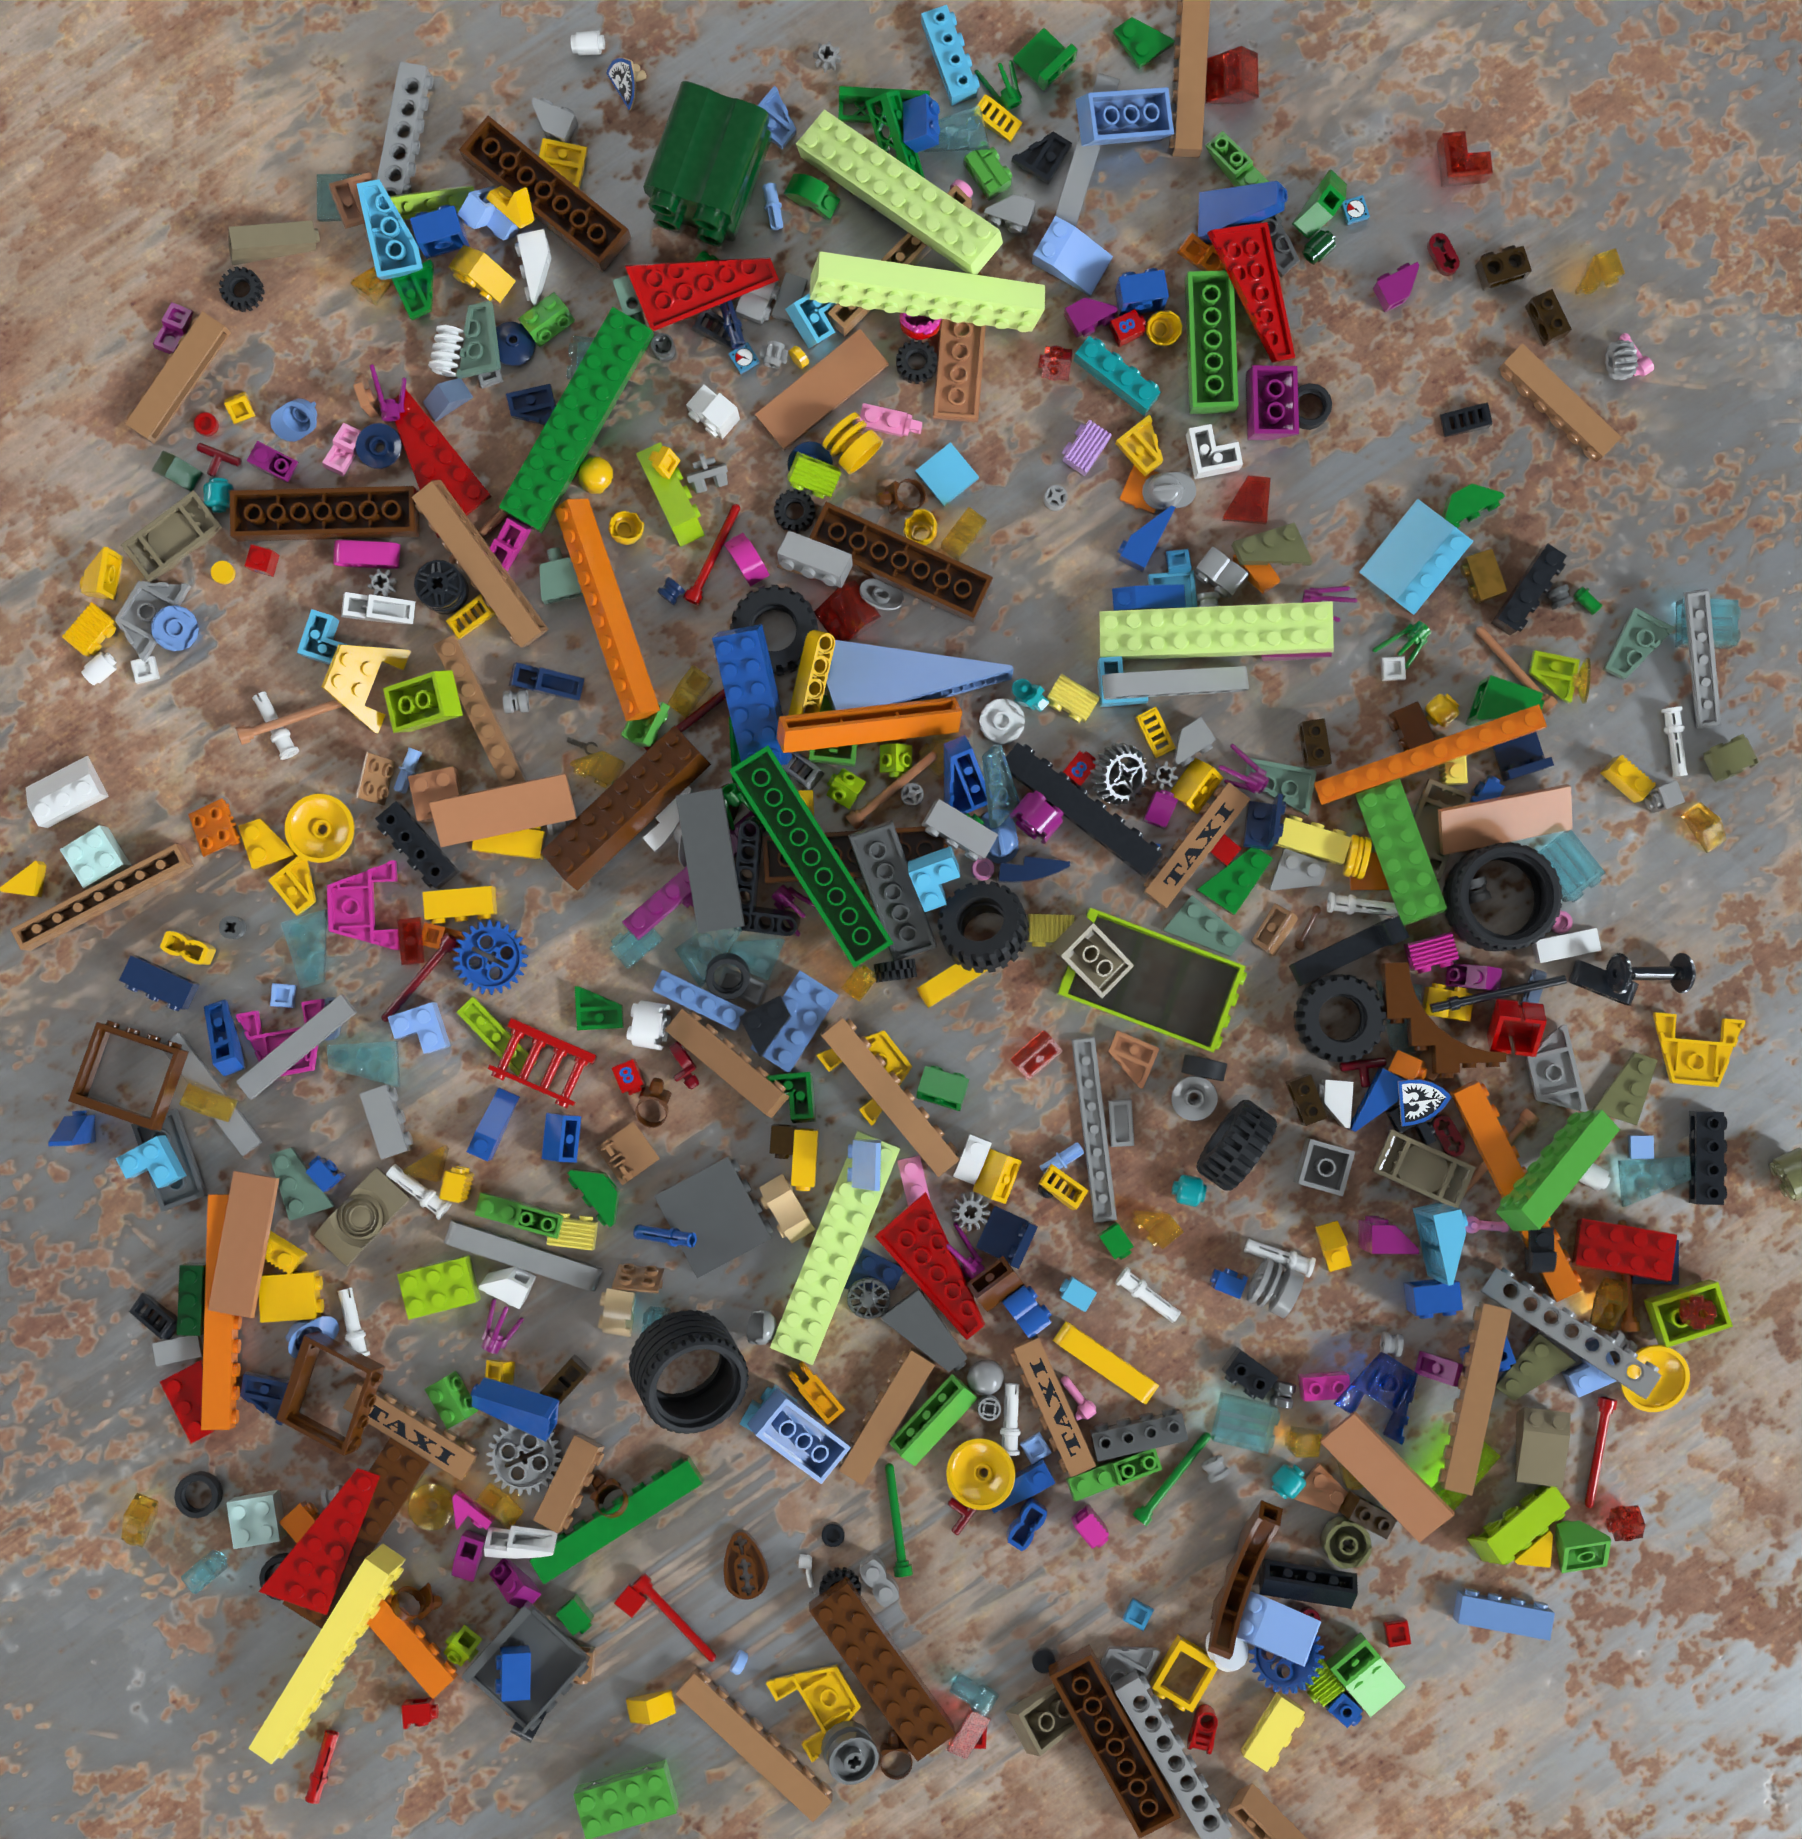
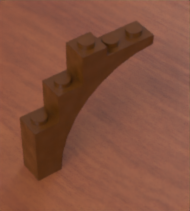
(1447, 1053)
(1239, 1577)

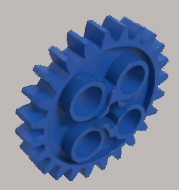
(480, 975)
(1298, 1673)

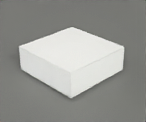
(1393, 668)
(145, 671)

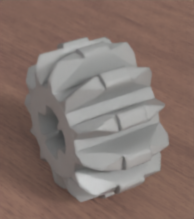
(1621, 359)
(962, 1209)

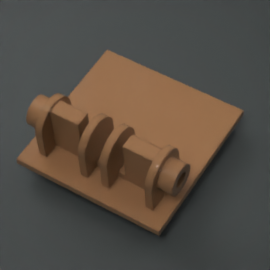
(375, 779)
(627, 1153)
(638, 1278)

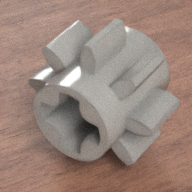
(827, 64)
(774, 354)
(376, 581)
(1162, 782)

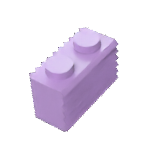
(1086, 448)

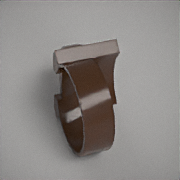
(890, 498)
(656, 1092)
(603, 1488)
(426, 1600)
(894, 1744)

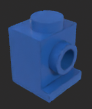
(1487, 789)
(324, 1173)
(1228, 1282)
(1342, 1702)

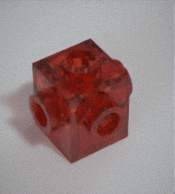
(1055, 363)
(1690, 1309)
(1626, 1523)

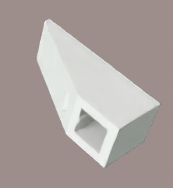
(536, 260)

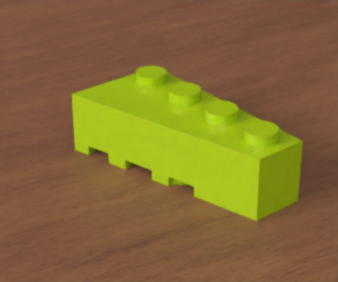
(673, 499)
(1519, 1525)

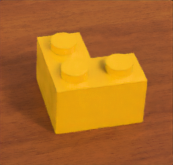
(481, 271)

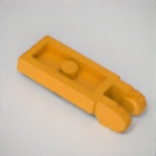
(817, 1394)

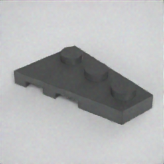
(1283, 248)

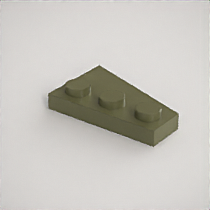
(1273, 546)
(1629, 1090)
(1533, 1366)

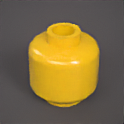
(1442, 710)

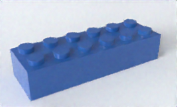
(750, 690)

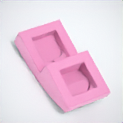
(342, 451)

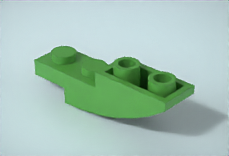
(1234, 161)
(519, 1215)
(1113, 1473)

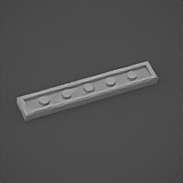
(1702, 658)
(296, 1046)
(195, 1071)

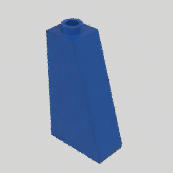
(1239, 206)
(517, 1407)

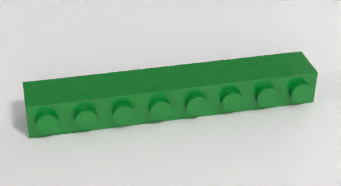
(599, 1531)

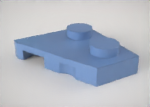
(779, 124)

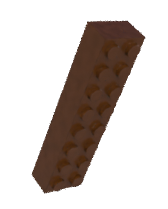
(552, 197)
(323, 513)
(903, 562)
(625, 808)
(913, 841)
(399, 1474)
(882, 1668)
(1114, 1741)

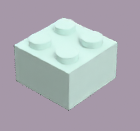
(95, 857)
(256, 1519)

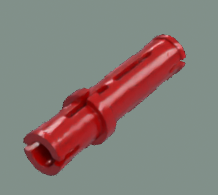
(319, 1775)

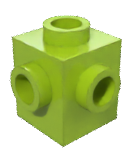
(895, 759)
(845, 788)
(462, 1646)

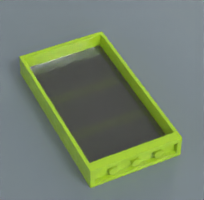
(1168, 989)

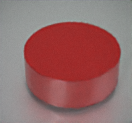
(206, 424)

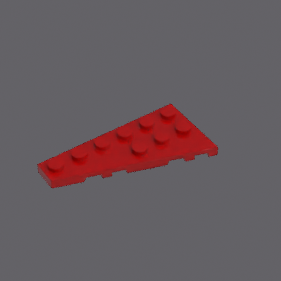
(1253, 271)
(436, 459)
(318, 1560)

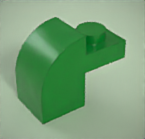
(812, 192)

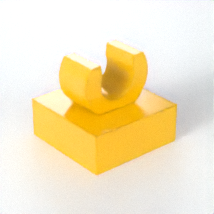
(664, 461)

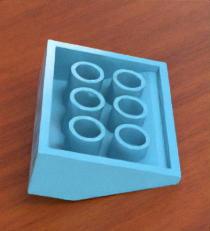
(1416, 556)
(1441, 1239)

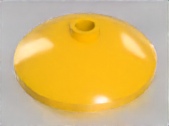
(304, 826)
(1670, 1386)
(967, 1481)

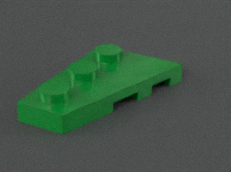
(1235, 881)

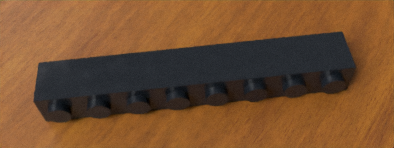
(1083, 811)

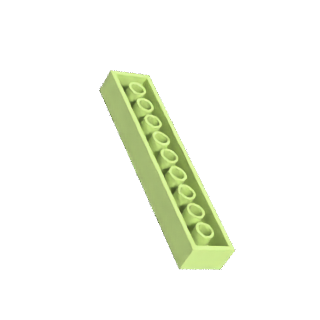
(899, 193)
(926, 292)
(1217, 631)
(830, 1261)

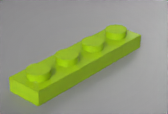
(428, 201)
(492, 1032)

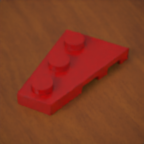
(185, 1397)

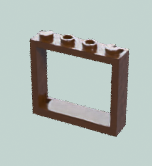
(92, 1059)
(298, 1384)

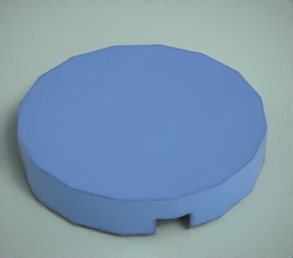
(174, 628)

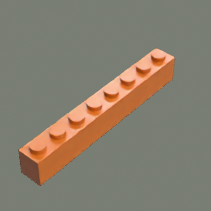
(868, 724)

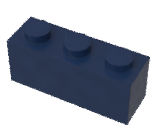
(158, 983)

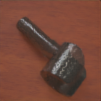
(582, 745)

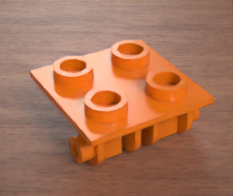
(214, 827)

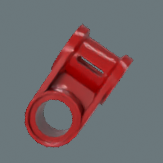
(1203, 1733)

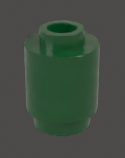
(1319, 247)

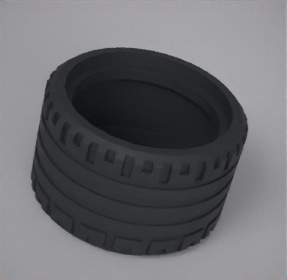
(1546, 897)
(708, 1402)

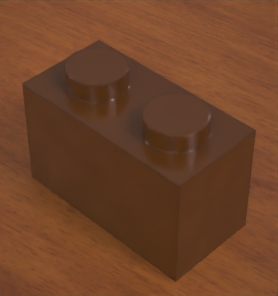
(1410, 727)
(994, 1284)

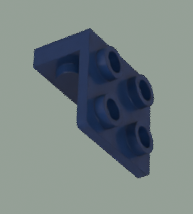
(1521, 757)
(1263, 823)
(1006, 1236)

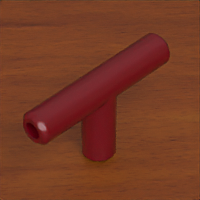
(218, 456)
(1362, 1066)
(965, 1512)

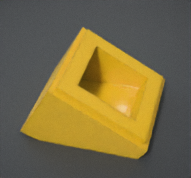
(239, 407)
(500, 1371)

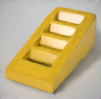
(1001, 112)
(476, 622)
(1162, 729)
(1080, 1192)

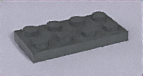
(187, 1188)

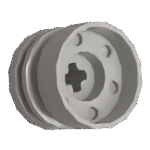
(1279, 1289)

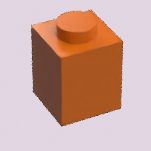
(1408, 1066)

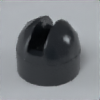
(1043, 1193)

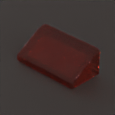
(411, 941)
(1036, 1055)
(968, 1734)

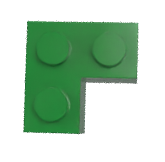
(801, 1092)

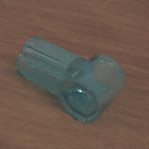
(978, 1696)

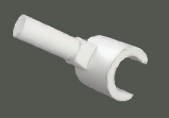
(805, 1562)

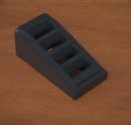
(704, 331)
(1485, 416)
(168, 1324)

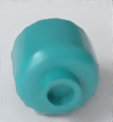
(217, 494)
(1189, 1190)
(1288, 1481)

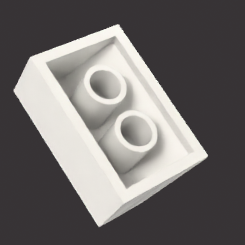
(65, 793)

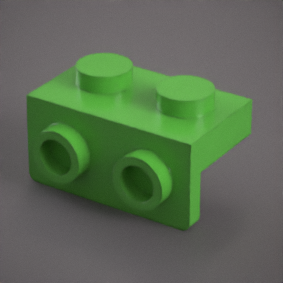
(546, 319)
(644, 731)
(451, 1399)

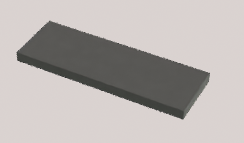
(710, 860)
(892, 890)

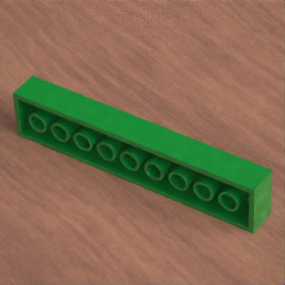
(577, 420)
(811, 856)

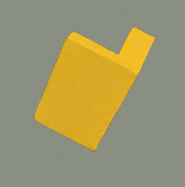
(1196, 785)
(997, 1176)

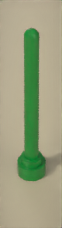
(1145, 1512)
(902, 1567)

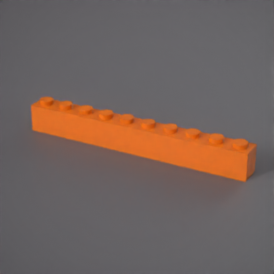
(607, 609)
(1431, 754)
(1505, 1171)
(220, 1337)
(400, 1636)

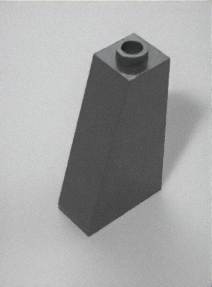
(923, 1327)

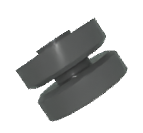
(849, 1752)

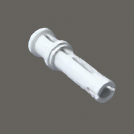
(1673, 730)
(279, 736)
(1349, 903)
(426, 1197)
(1288, 1259)
(1140, 1289)
(354, 1335)
(1010, 1426)

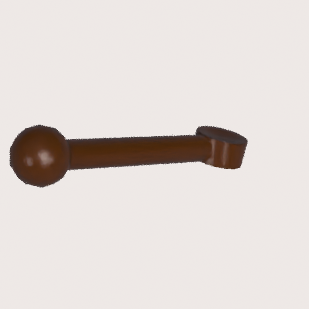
(1300, 943)

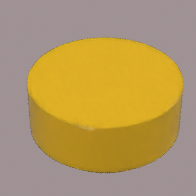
(798, 357)
(223, 572)

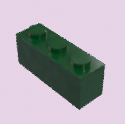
(191, 1299)

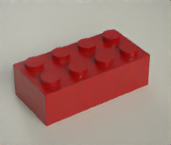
(1624, 1250)

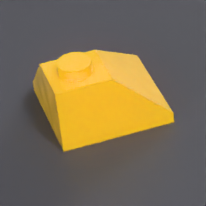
(102, 575)

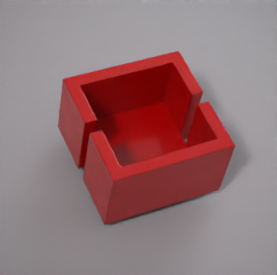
(1521, 1022)

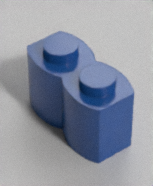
(1027, 1311)
(1030, 1519)

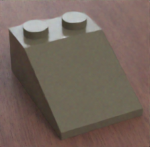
(1092, 955)
(1541, 1446)
(1041, 1720)

